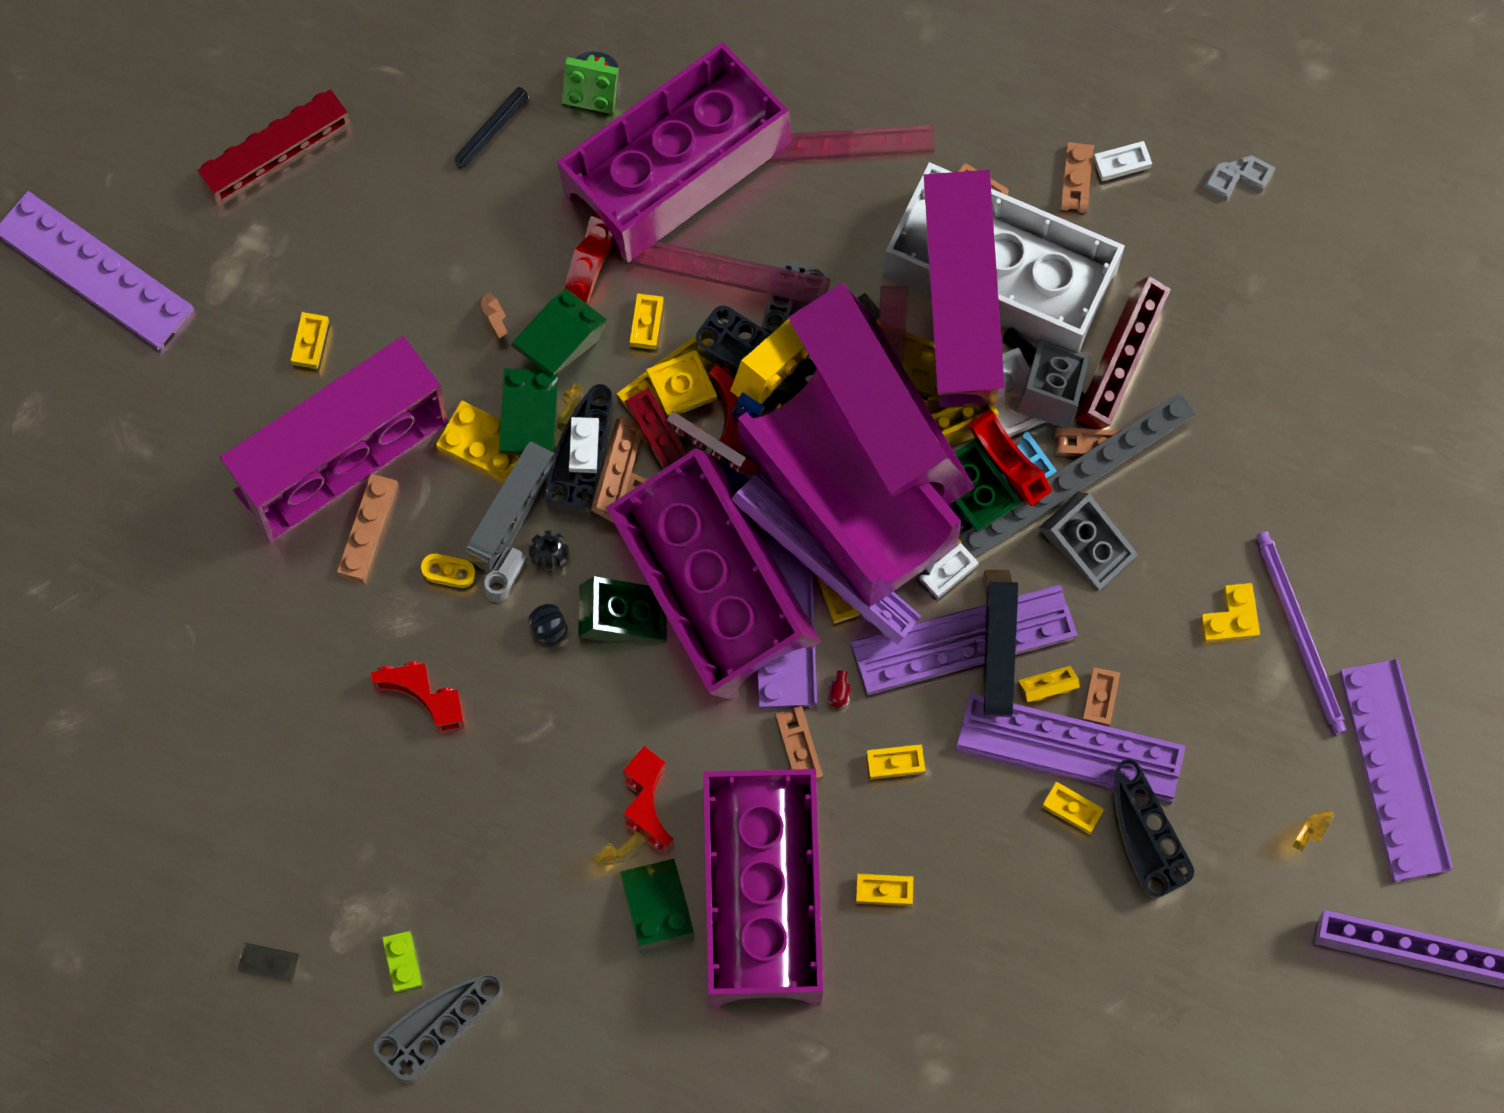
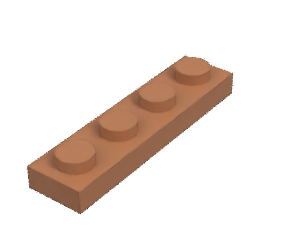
(617, 466)
(367, 527)

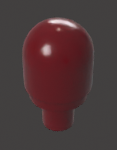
(839, 691)

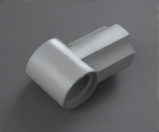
(504, 573)

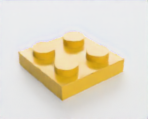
(681, 384)

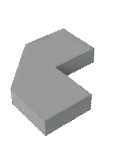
(1248, 170)

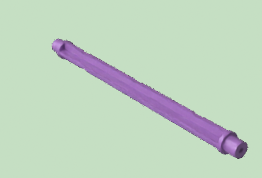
(1301, 633)

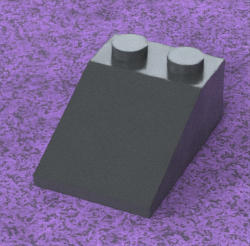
(1053, 384)
(1088, 539)

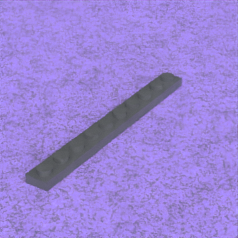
(1084, 472)

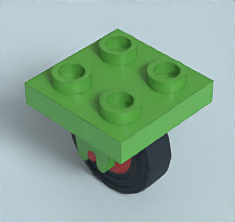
(591, 82)

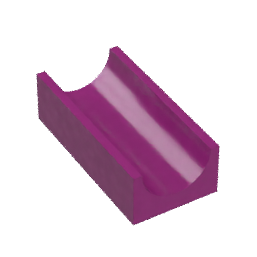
(677, 150)
(964, 289)
(878, 396)
(336, 438)
(840, 497)
(711, 572)
(762, 885)

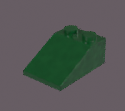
(560, 333)
(527, 410)
(992, 493)
(620, 612)
(657, 905)

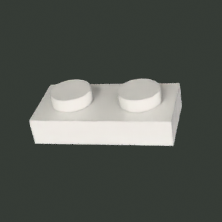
(1122, 161)
(584, 445)
(949, 571)

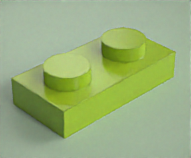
(402, 962)

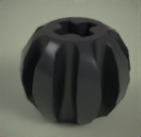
(555, 544)
(548, 624)

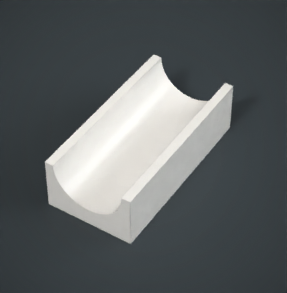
(1046, 266)

